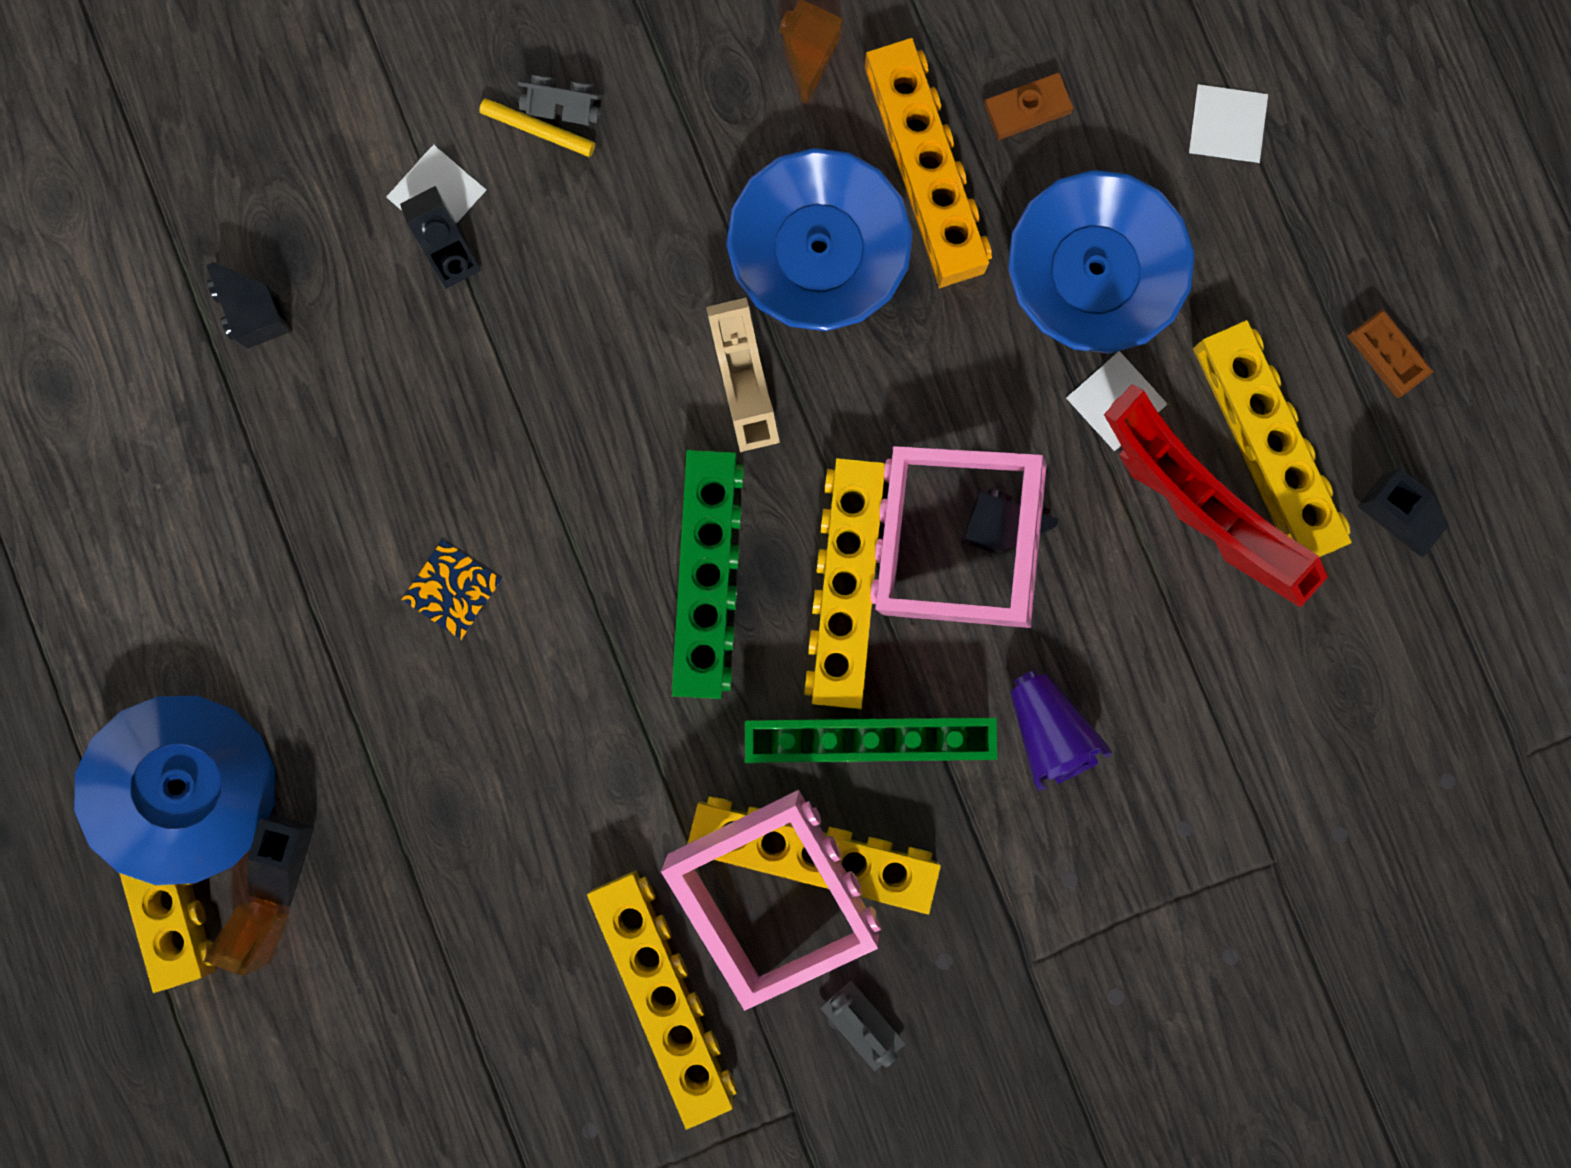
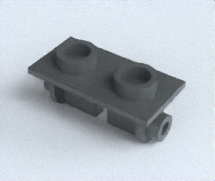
(576, 101)
(863, 1026)

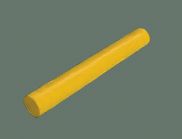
(537, 127)

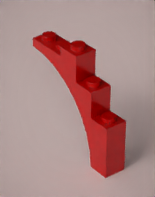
(1203, 502)

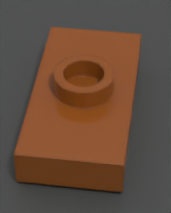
(1028, 106)
(1390, 353)

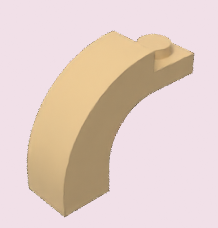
(742, 374)

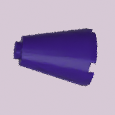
(1053, 731)

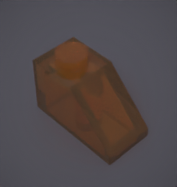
(808, 44)
(248, 938)

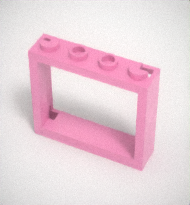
(1027, 541)
(717, 935)

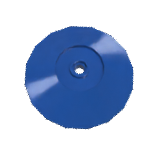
(829, 201)
(1126, 232)
(165, 836)

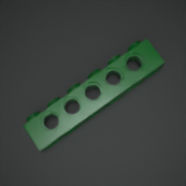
(702, 471)
(870, 740)

